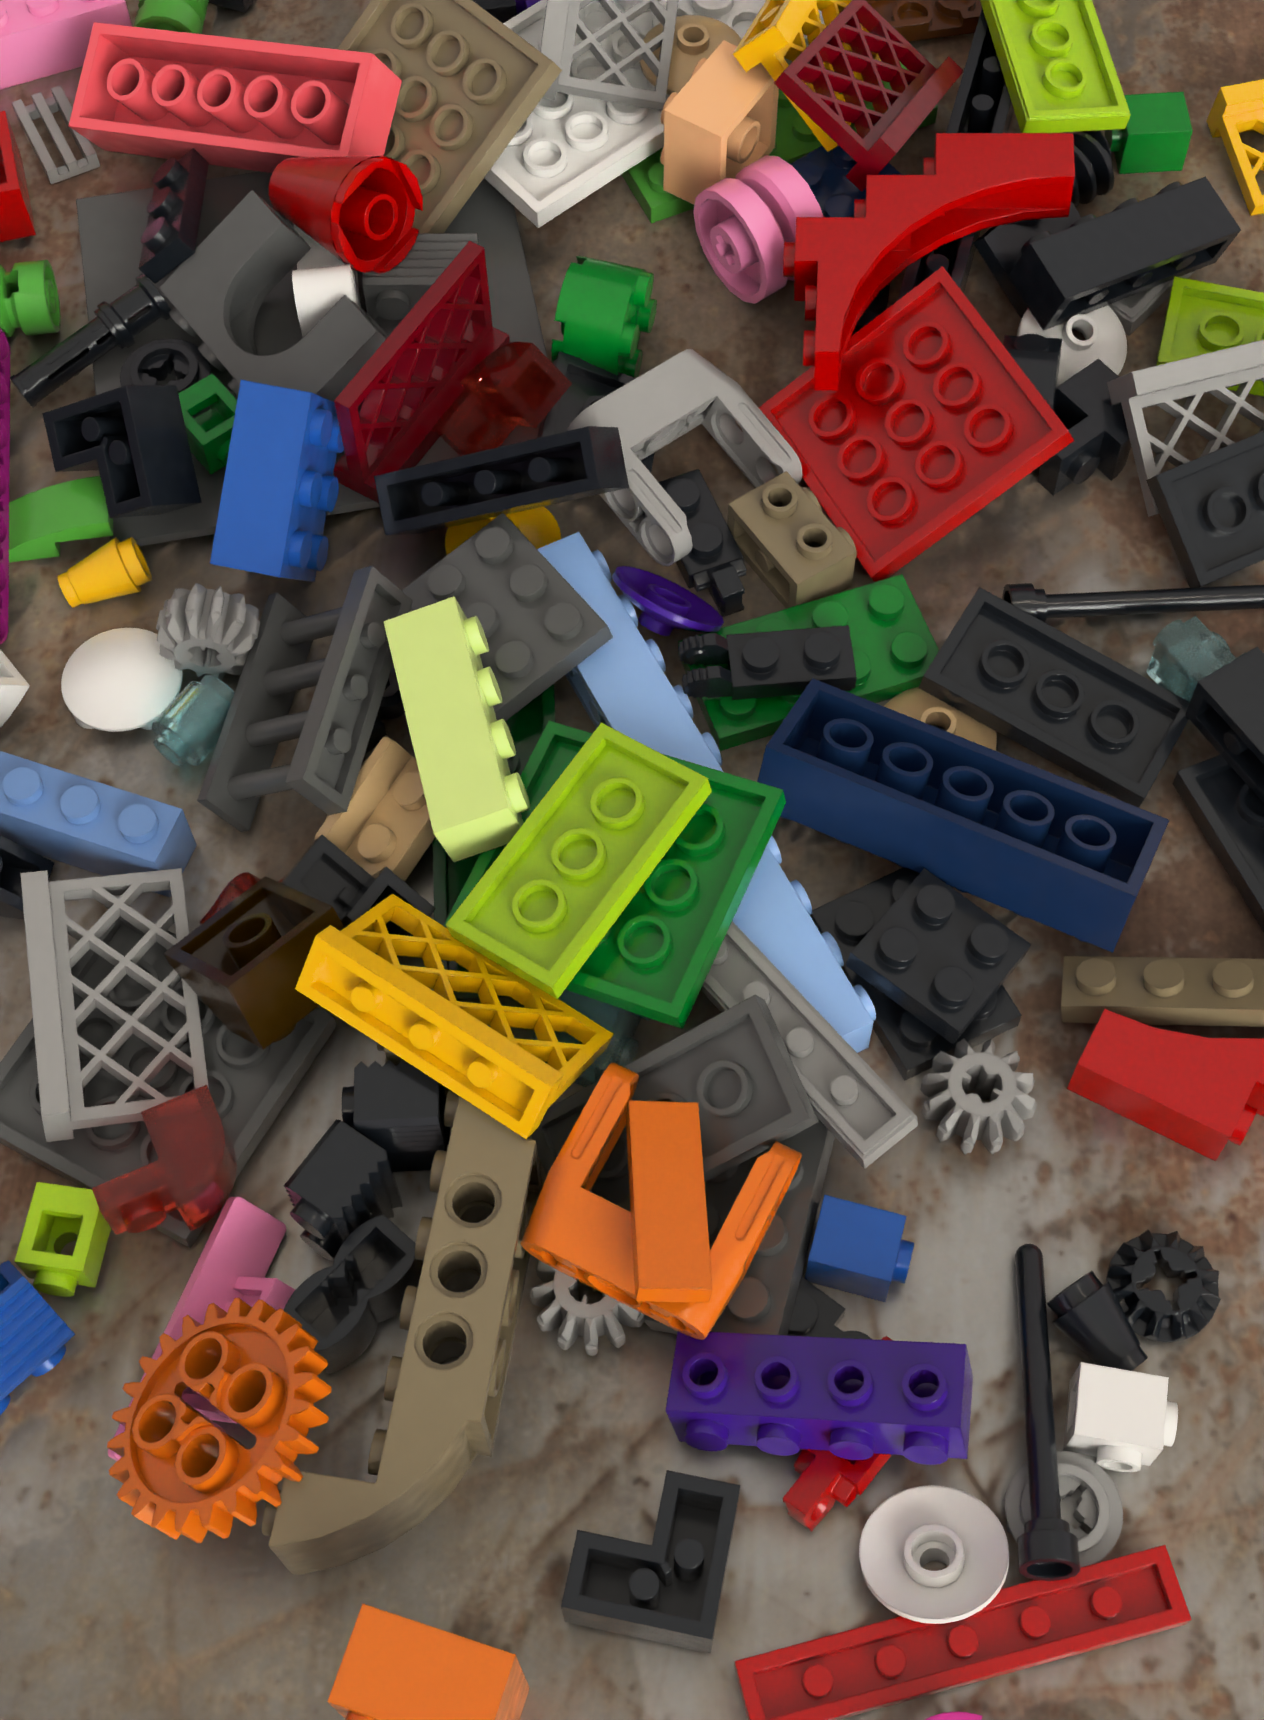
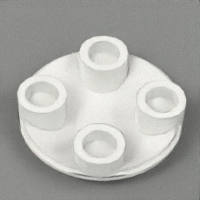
(119, 681)

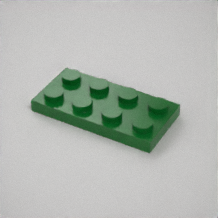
(888, 647)

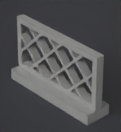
(558, 42)
(1189, 380)
(54, 988)

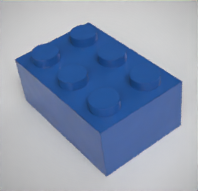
(278, 483)

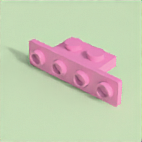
(227, 1269)

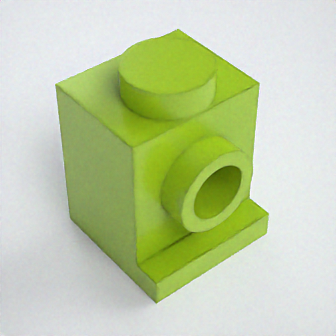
(53, 1220)

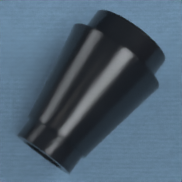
(1096, 1323)

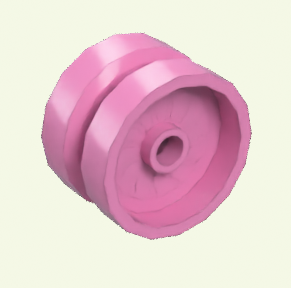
(746, 225)

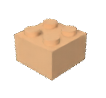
(717, 123)

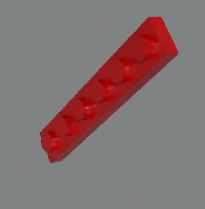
(1014, 1632)

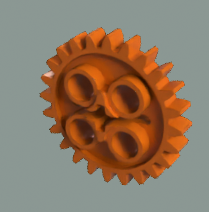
(184, 1467)

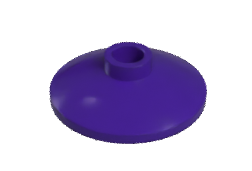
(665, 603)

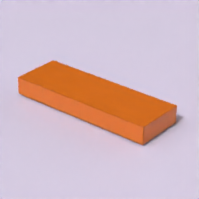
(668, 1202)

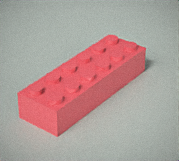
(230, 98)

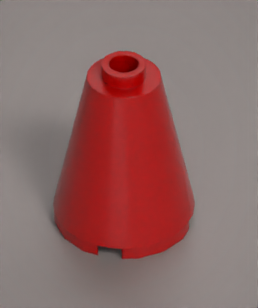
(351, 206)

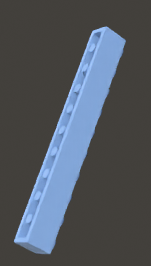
(629, 692)

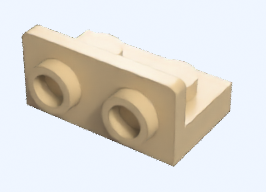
(386, 814)

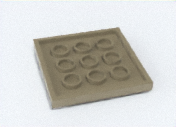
(459, 96)

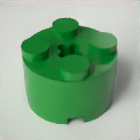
(603, 314)

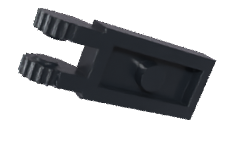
(768, 662)

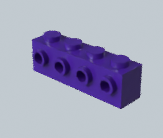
(822, 1395)

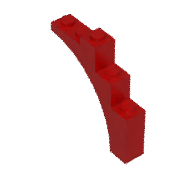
(964, 188)
(1174, 1081)

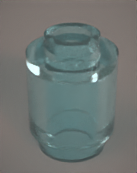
(193, 721)

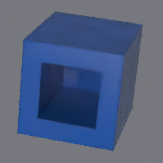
(858, 1249)

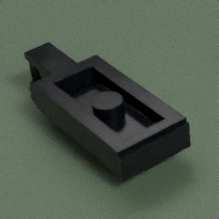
(715, 556)

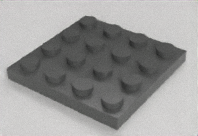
(242, 1078)

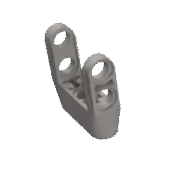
(660, 410)

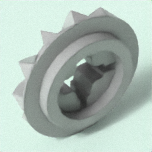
(1097, 1509)

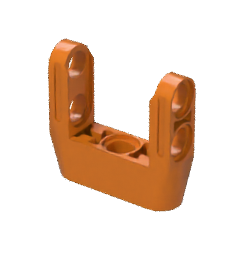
(594, 1236)

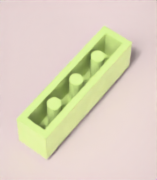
(455, 729)

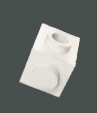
(1119, 1416)

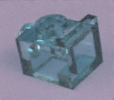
(1186, 655)

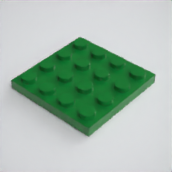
(680, 915)

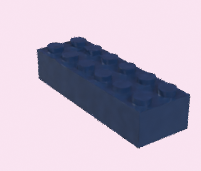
(962, 813)

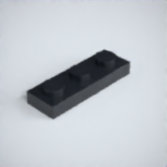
(173, 215)

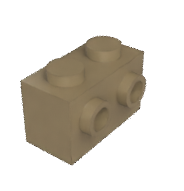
(791, 542)

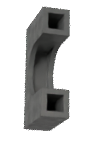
(226, 283)

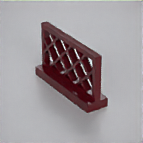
(896, 110)
(416, 375)

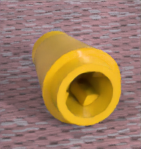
(106, 573)

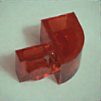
(500, 392)
(192, 1170)

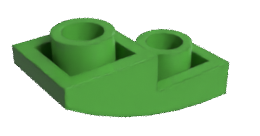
(57, 515)

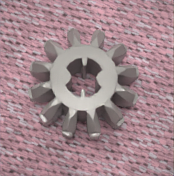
(207, 630)
(991, 1079)
(562, 1309)

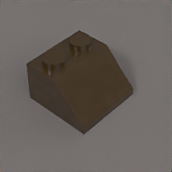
(252, 958)

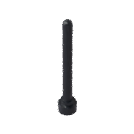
(1132, 602)
(1046, 1547)

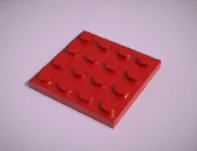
(921, 426)

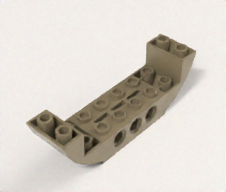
(438, 1410)

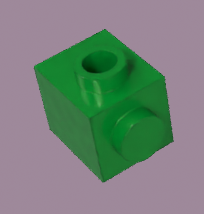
(1154, 135)

